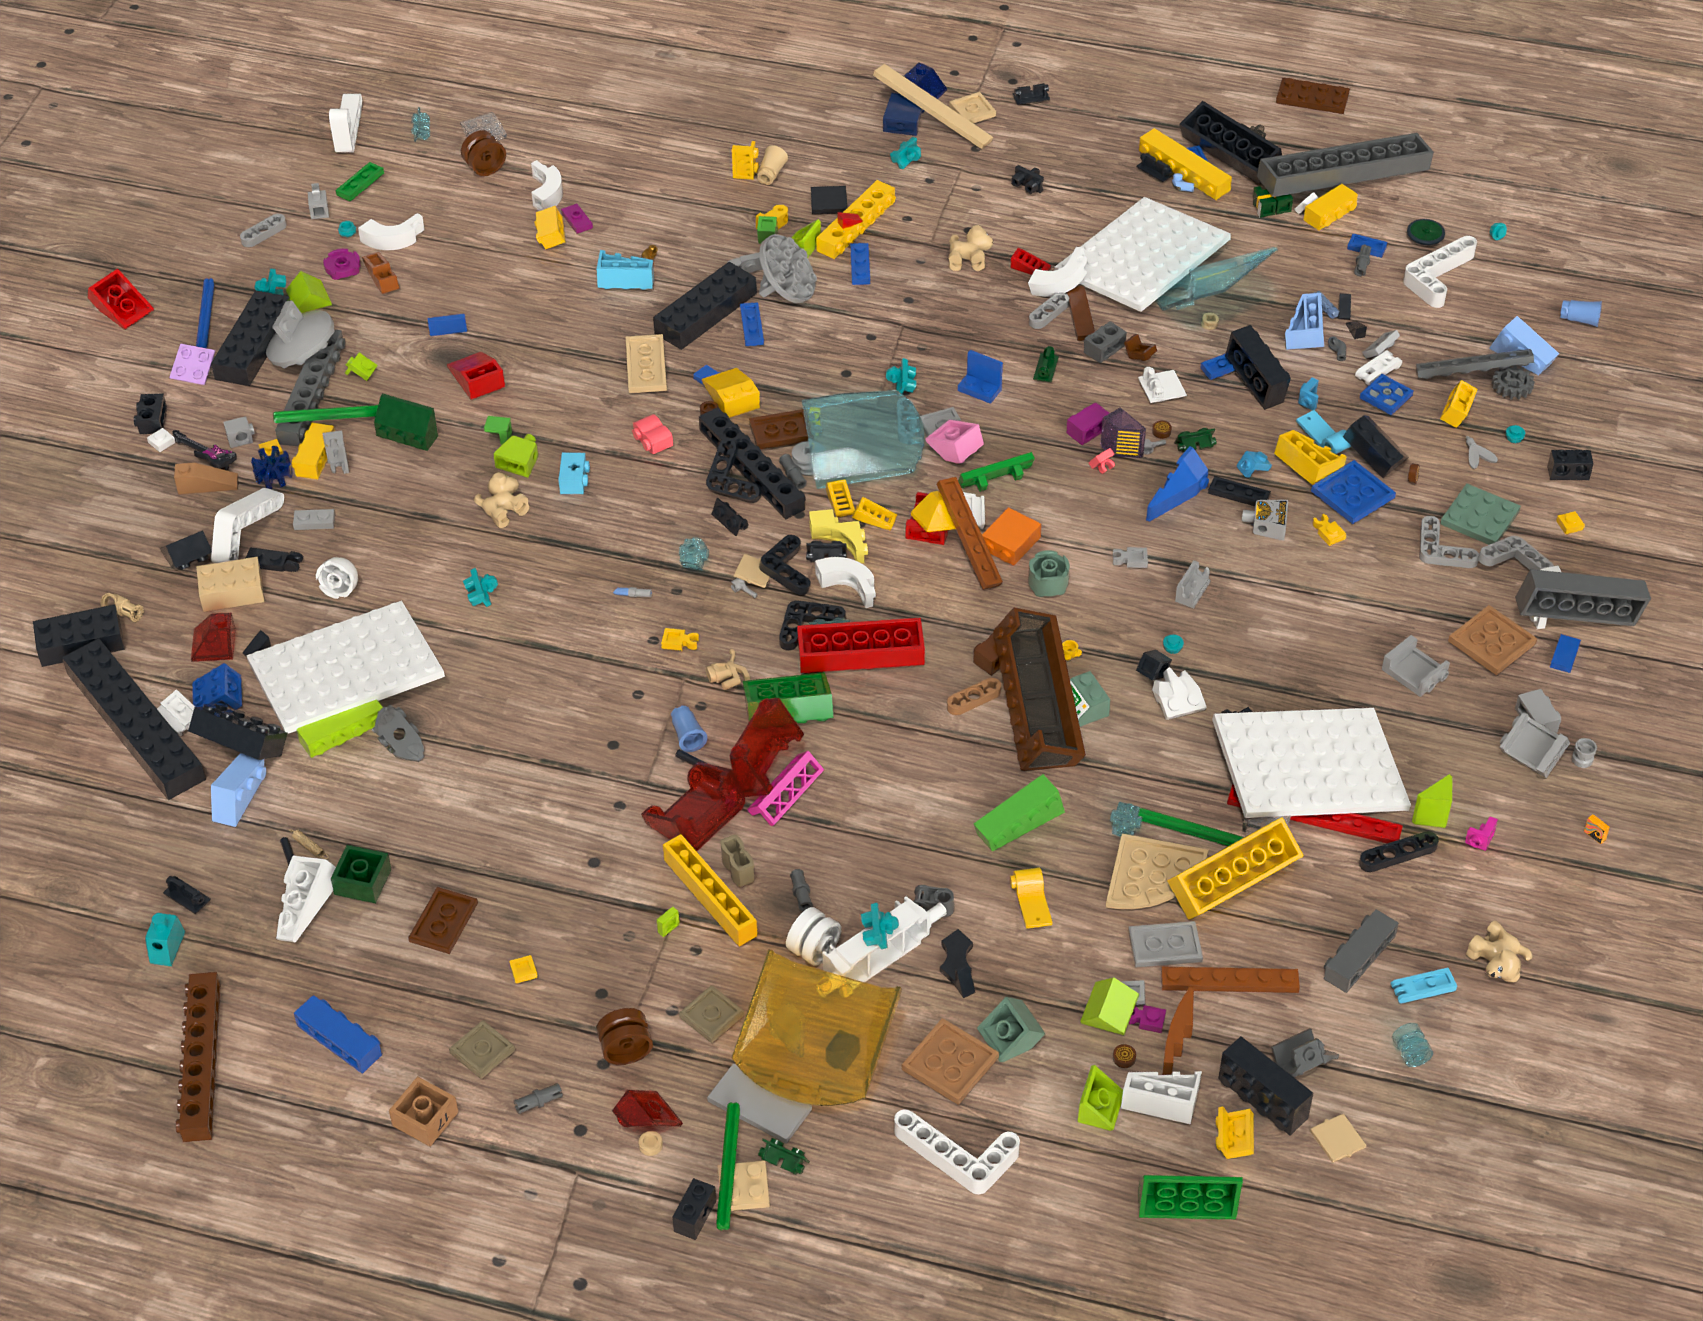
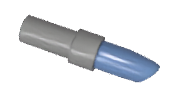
(633, 592)

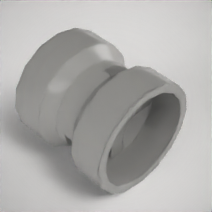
(1584, 752)

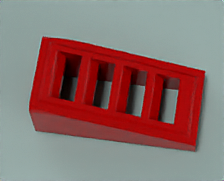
(1024, 262)

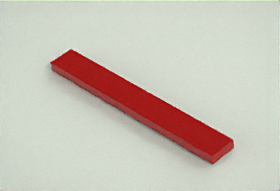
(1346, 823)

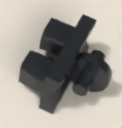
(1029, 179)

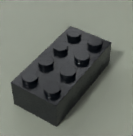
(1257, 367)
(71, 631)
(238, 731)
(1265, 1086)

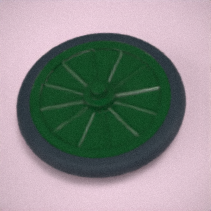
(1426, 232)

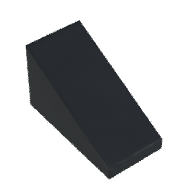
(1344, 306)
(1357, 329)
(259, 642)
(964, 981)

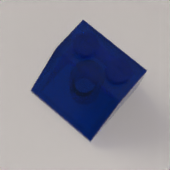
(926, 79)

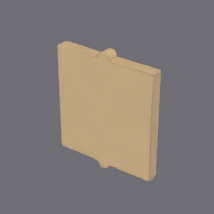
(749, 571)
(1338, 1138)

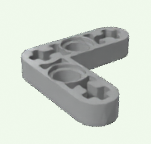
(1520, 550)
(1438, 551)

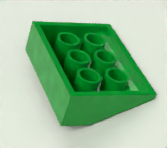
(803, 695)
(1189, 1197)

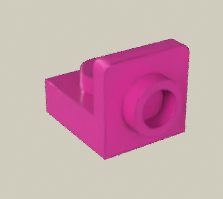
(1482, 837)

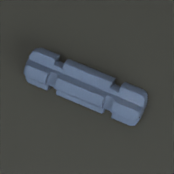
(1328, 307)

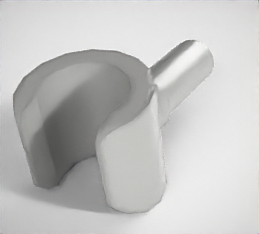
(1149, 446)
(739, 584)

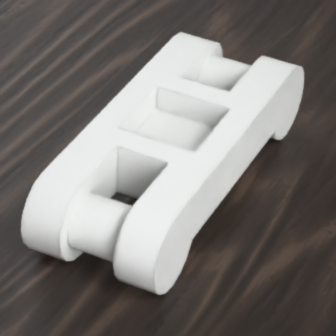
(1380, 365)

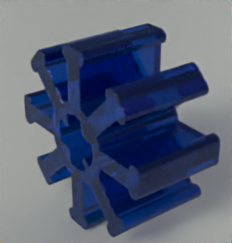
(272, 467)

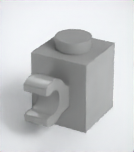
(318, 202)

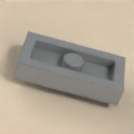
(1383, 342)
(314, 519)

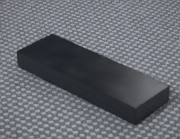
(1237, 491)

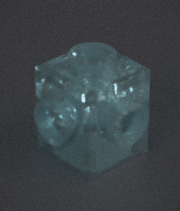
(693, 553)
(1125, 819)

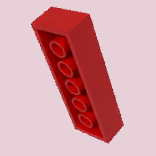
(861, 645)

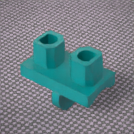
(908, 152)
(274, 280)
(902, 377)
(482, 587)
(882, 925)

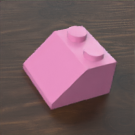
(956, 440)

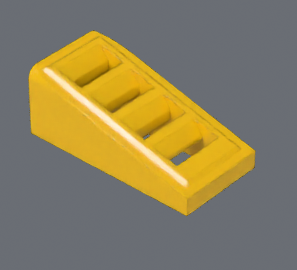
(836, 486)
(866, 507)

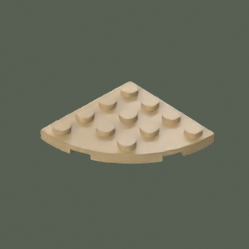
(1144, 868)

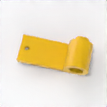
(1031, 897)

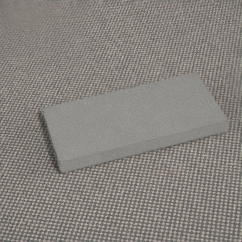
(758, 1106)

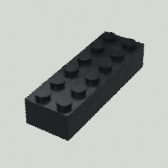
(1227, 140)
(705, 305)
(247, 342)

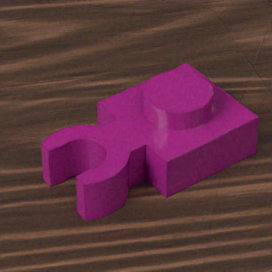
(1149, 1018)

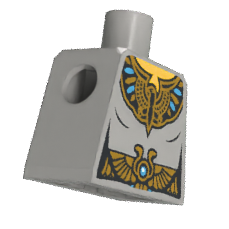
(1268, 518)

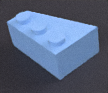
(1307, 324)
(1520, 336)
(235, 789)

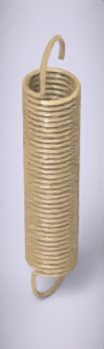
(308, 844)

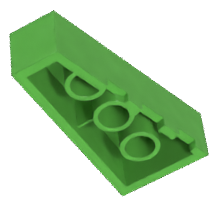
(1020, 813)

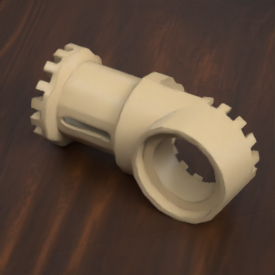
(121, 603)

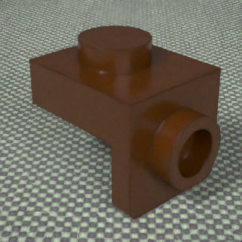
(1139, 350)

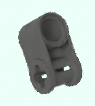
(933, 896)

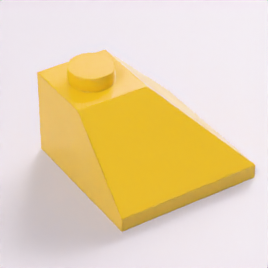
(933, 513)

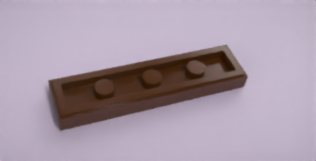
(1080, 313)

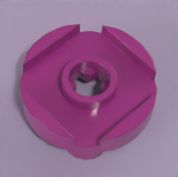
(350, 264)

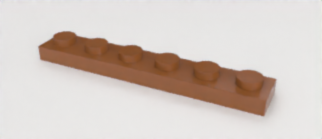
(969, 533)
(1230, 979)

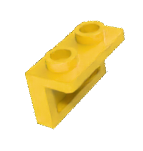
(1235, 1132)

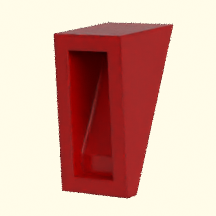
(848, 219)

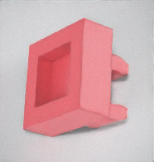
(1102, 459)

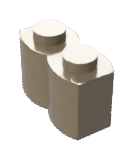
(737, 860)

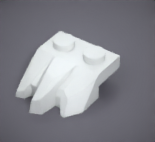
(1178, 695)

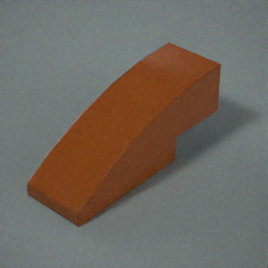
(381, 272)

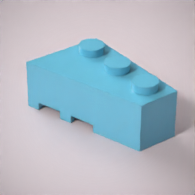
(624, 272)

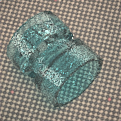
(1412, 1044)

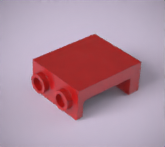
(916, 532)

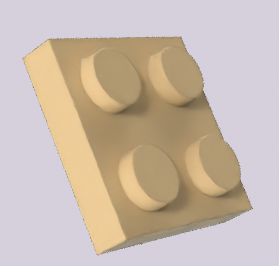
(973, 107)
(749, 1186)

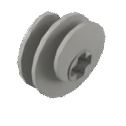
(802, 457)

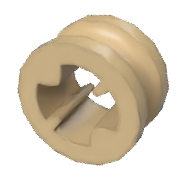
(1209, 321)

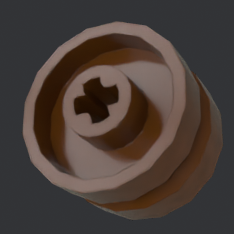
(483, 153)
(624, 1036)

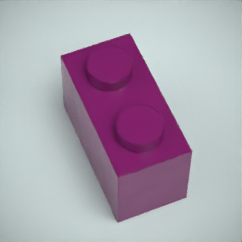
(1086, 424)

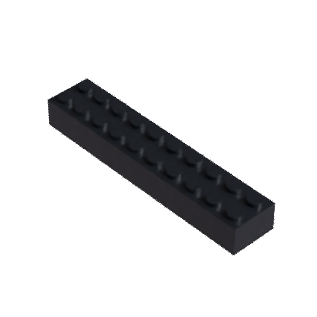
(134, 719)

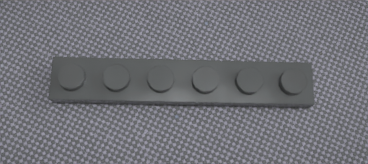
(1481, 362)

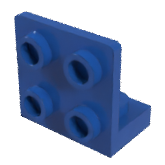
(982, 377)
(218, 685)

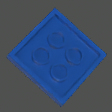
(1353, 492)

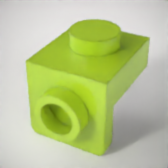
(361, 366)

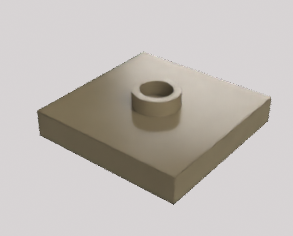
(711, 1014)
(482, 1049)

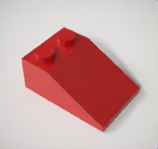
(119, 299)

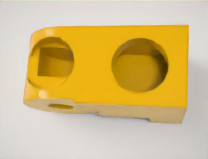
(778, 211)

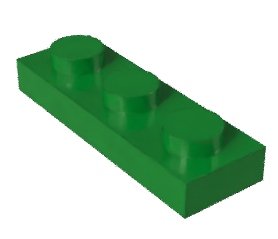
(359, 181)

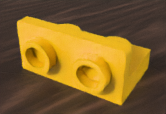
(744, 161)

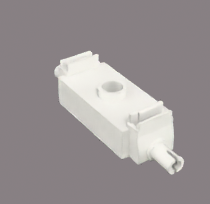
(863, 962)

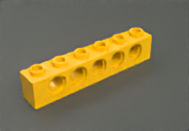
(868, 207)

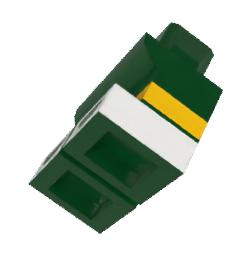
(1270, 205)

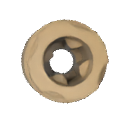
(772, 162)

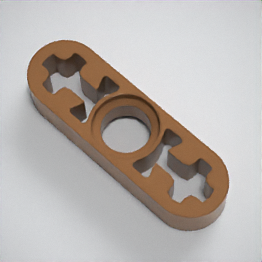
(979, 689)

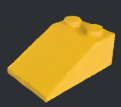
(733, 392)

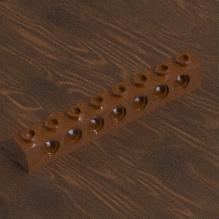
(201, 1021)

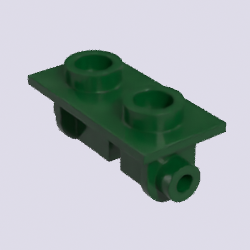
(1046, 365)
(1202, 437)
(775, 1151)

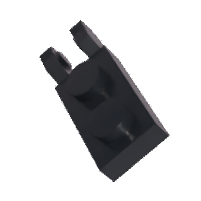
(276, 560)

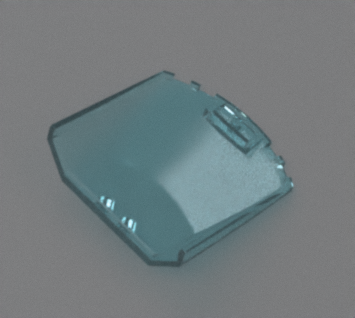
(1212, 279)
(863, 436)

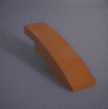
(1180, 1028)

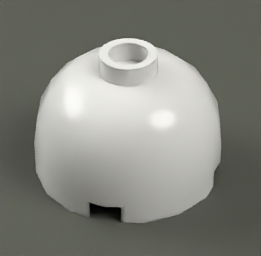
(337, 577)

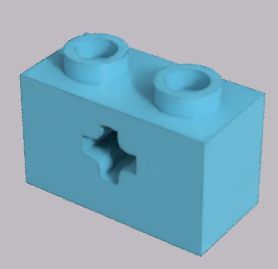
(573, 473)

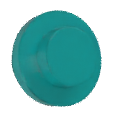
(347, 229)
(1498, 231)
(1515, 433)
(1173, 643)

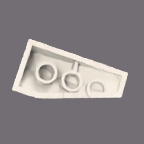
(306, 891)

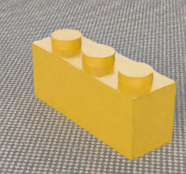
(1330, 207)
(312, 452)

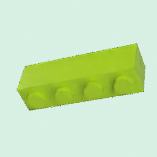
(338, 728)

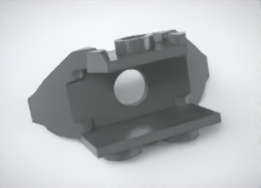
(410, 745)
(1301, 1053)

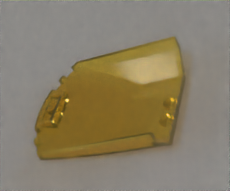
(813, 1033)

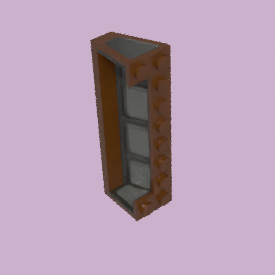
(1038, 691)

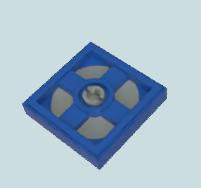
(1386, 394)

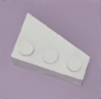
(1162, 1095)

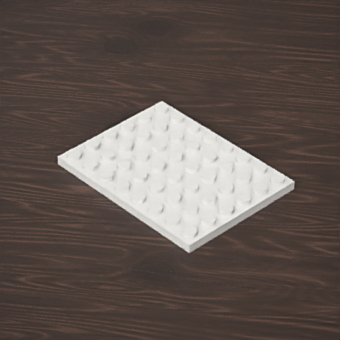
(1146, 253)
(344, 666)
(1310, 762)

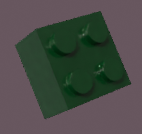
(361, 874)

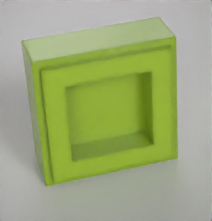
(668, 921)

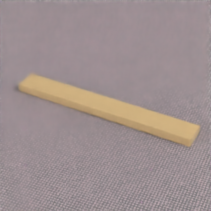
(933, 106)

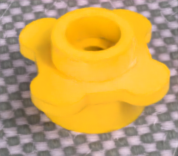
(1071, 649)

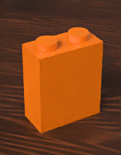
(1012, 536)

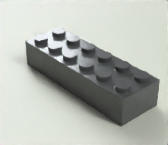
(1582, 597)

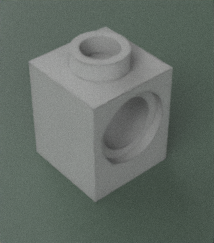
(239, 432)

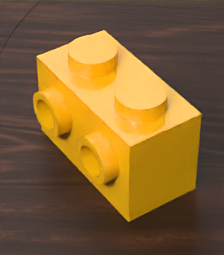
(549, 227)

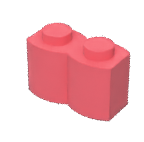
(652, 434)

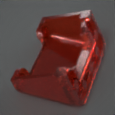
(759, 744)
(703, 809)

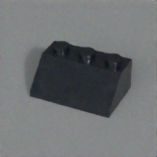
(1374, 446)

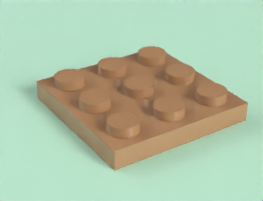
(1492, 640)
(950, 1061)

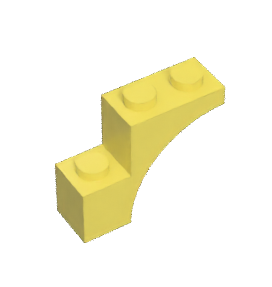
(826, 527)

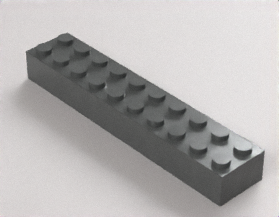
(1344, 164)

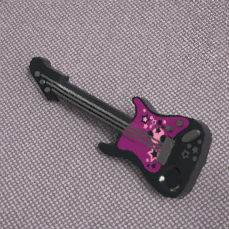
(216, 456)

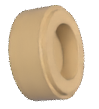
(650, 1143)

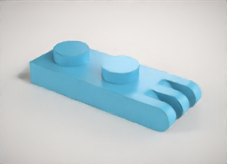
(1424, 985)

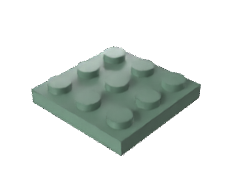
(1480, 515)

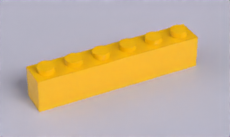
(1183, 161)
(710, 890)

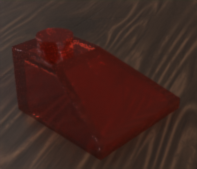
(214, 638)
(645, 1109)

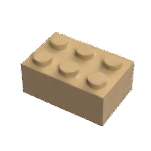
(230, 584)

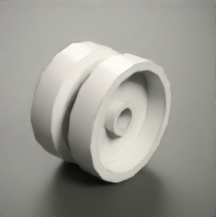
(813, 935)

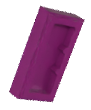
(577, 218)

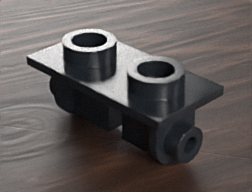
(1024, 95)
(1156, 169)
(728, 517)
(817, 550)
(185, 894)

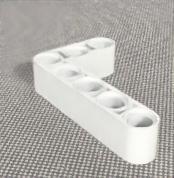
(345, 123)
(1422, 273)
(237, 516)
(955, 1154)

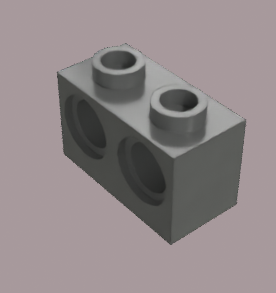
(1104, 342)

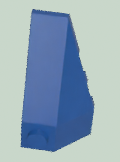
(1181, 486)

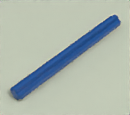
(205, 313)

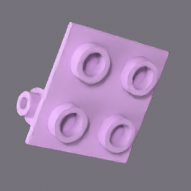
(192, 364)

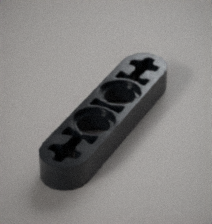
(1397, 849)

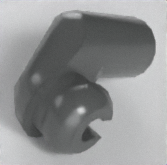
(1339, 347)

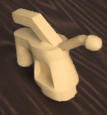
(721, 671)

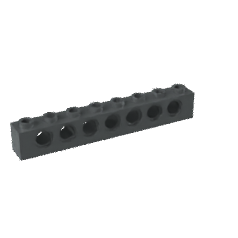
(310, 389)

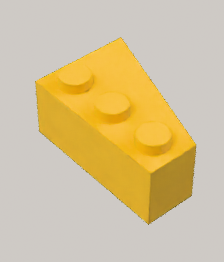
(1306, 457)

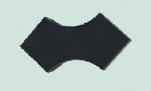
(956, 947)

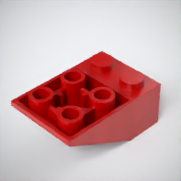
(478, 374)

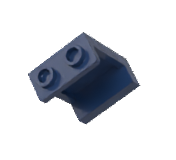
(901, 116)

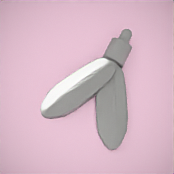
(1477, 451)

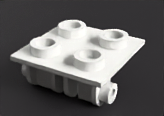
(1161, 385)

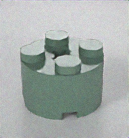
(1048, 573)

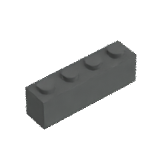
(1360, 950)

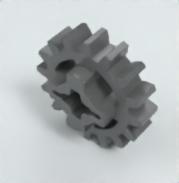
(1513, 382)

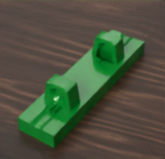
(981, 475)

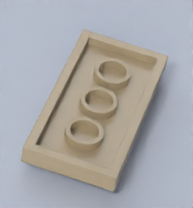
(646, 363)

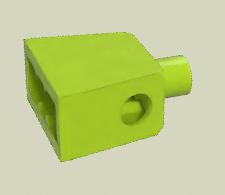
(517, 455)

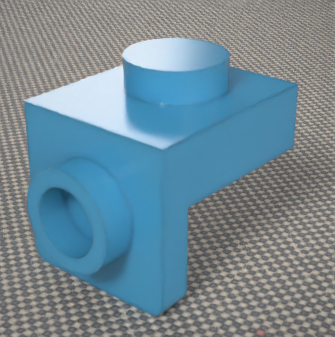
(1308, 394)
(1253, 461)

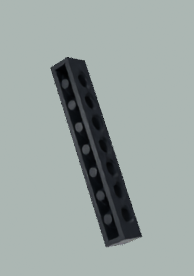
(754, 464)

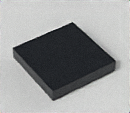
(828, 199)

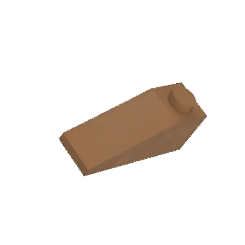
(201, 478)

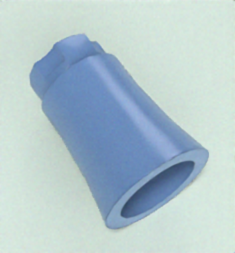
(1582, 311)
(689, 732)

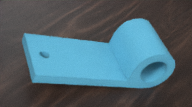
(1322, 433)

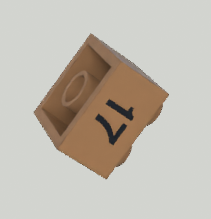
(423, 1111)

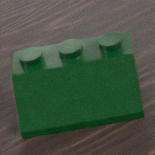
(405, 422)

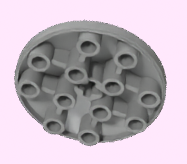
(786, 269)
(298, 335)

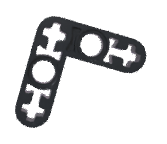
(723, 475)
(773, 565)
(801, 616)

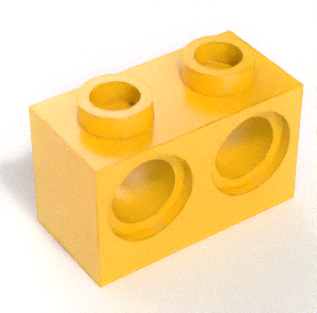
(1458, 404)

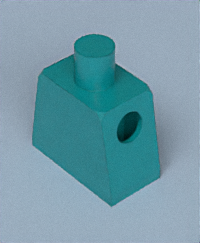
(165, 932)

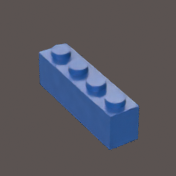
(338, 1033)

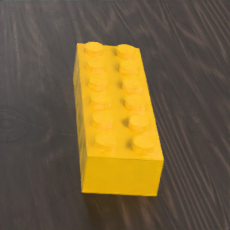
(1235, 868)

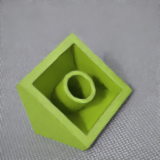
(806, 236)
(308, 293)
(1434, 804)
(1110, 1006)
(1100, 1100)

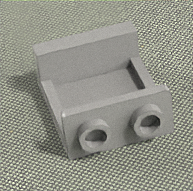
(1414, 667)
(1534, 745)

